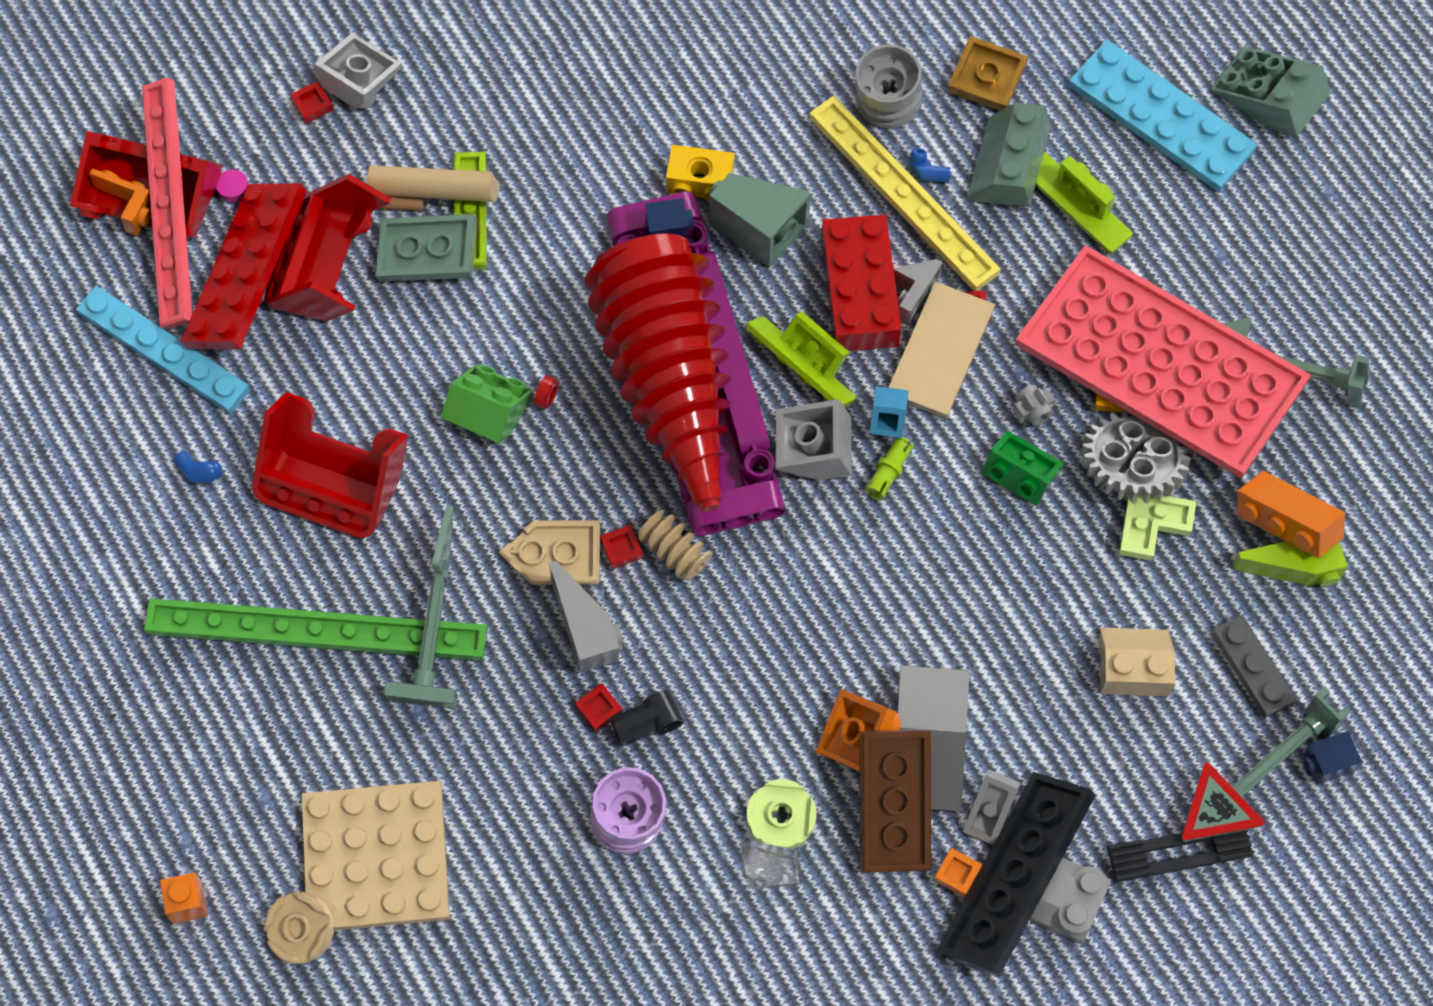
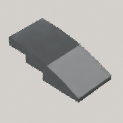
(938, 702)

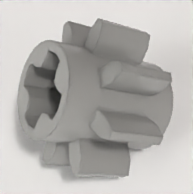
(1034, 405)

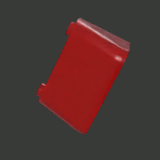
(130, 164)

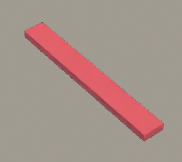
(167, 204)

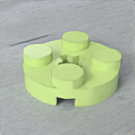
(797, 803)

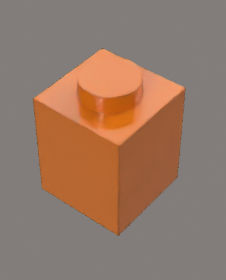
(184, 898)

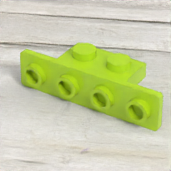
(1083, 200)
(808, 352)

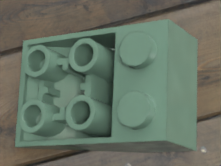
(1273, 89)

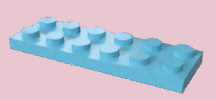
(1163, 115)

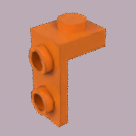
(138, 210)

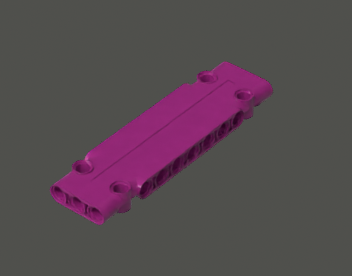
(744, 494)

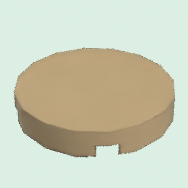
(299, 927)

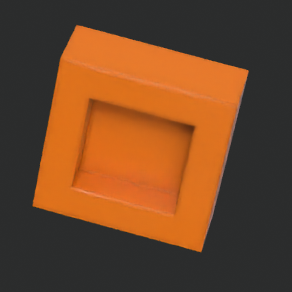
(957, 872)

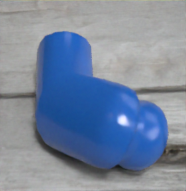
(924, 170)
(197, 471)

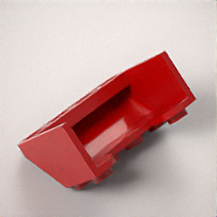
(322, 475)

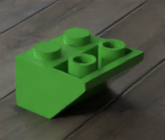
(486, 402)

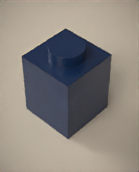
(668, 218)
(1331, 758)

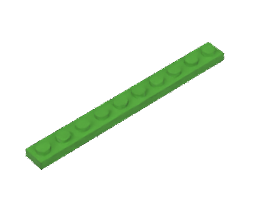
(311, 629)

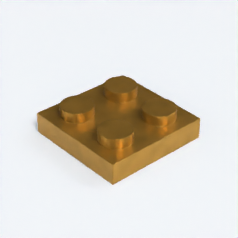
(987, 73)

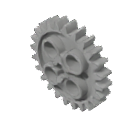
(1151, 472)

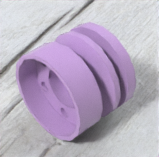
(633, 792)

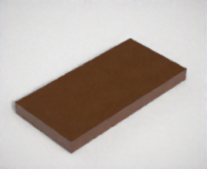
(895, 800)

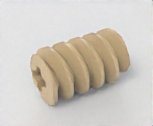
(673, 546)

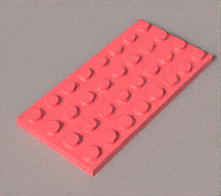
(1163, 361)

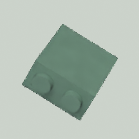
(758, 215)

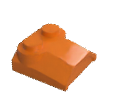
(848, 717)

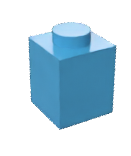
(889, 412)

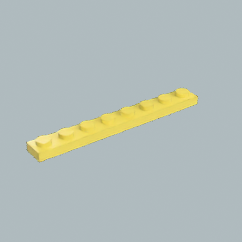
(905, 194)

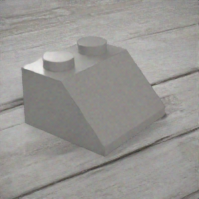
(814, 440)

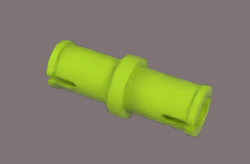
(889, 468)

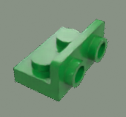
(1021, 467)

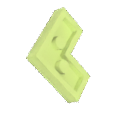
(1145, 520)

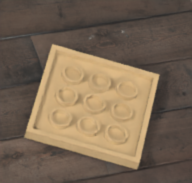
(377, 854)

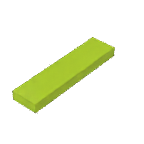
(474, 162)

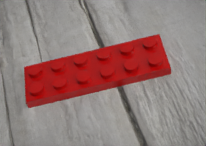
(244, 266)

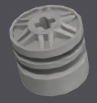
(888, 86)

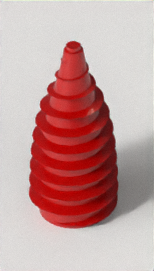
(663, 352)

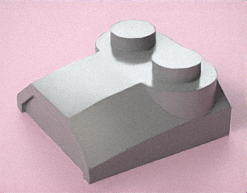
(355, 71)
(1071, 900)

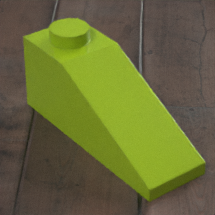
(1293, 565)

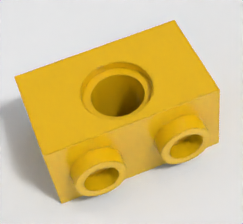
(689, 161)

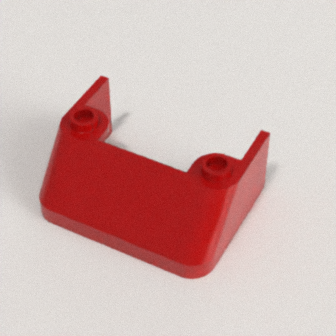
(318, 246)

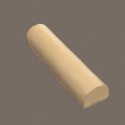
(434, 183)

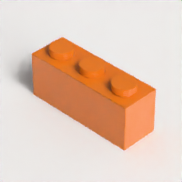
(1291, 514)

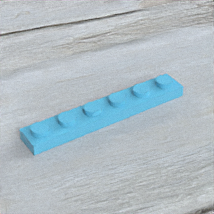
(163, 349)

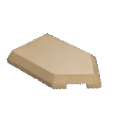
(569, 542)

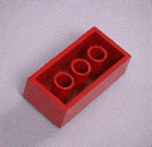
(861, 282)

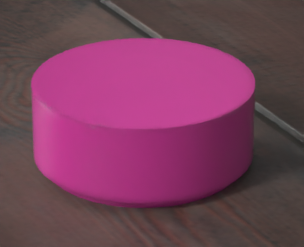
(232, 185)

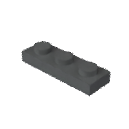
(1253, 666)

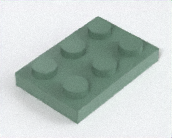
(426, 248)

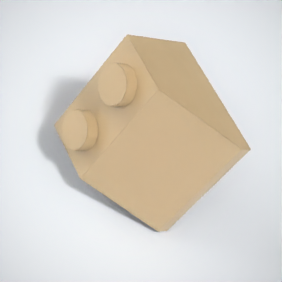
(1136, 662)

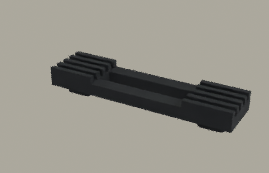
(1131, 862)

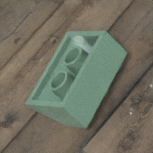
(1011, 155)

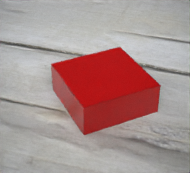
(311, 102)
(621, 547)
(598, 707)

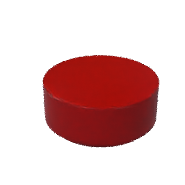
(546, 392)

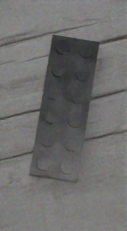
(1016, 874)

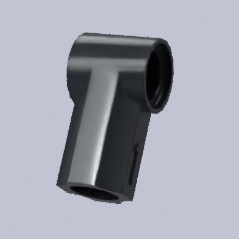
(655, 715)

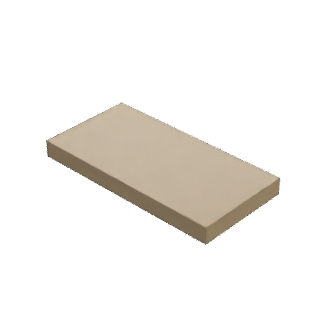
(942, 349)

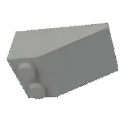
(587, 624)

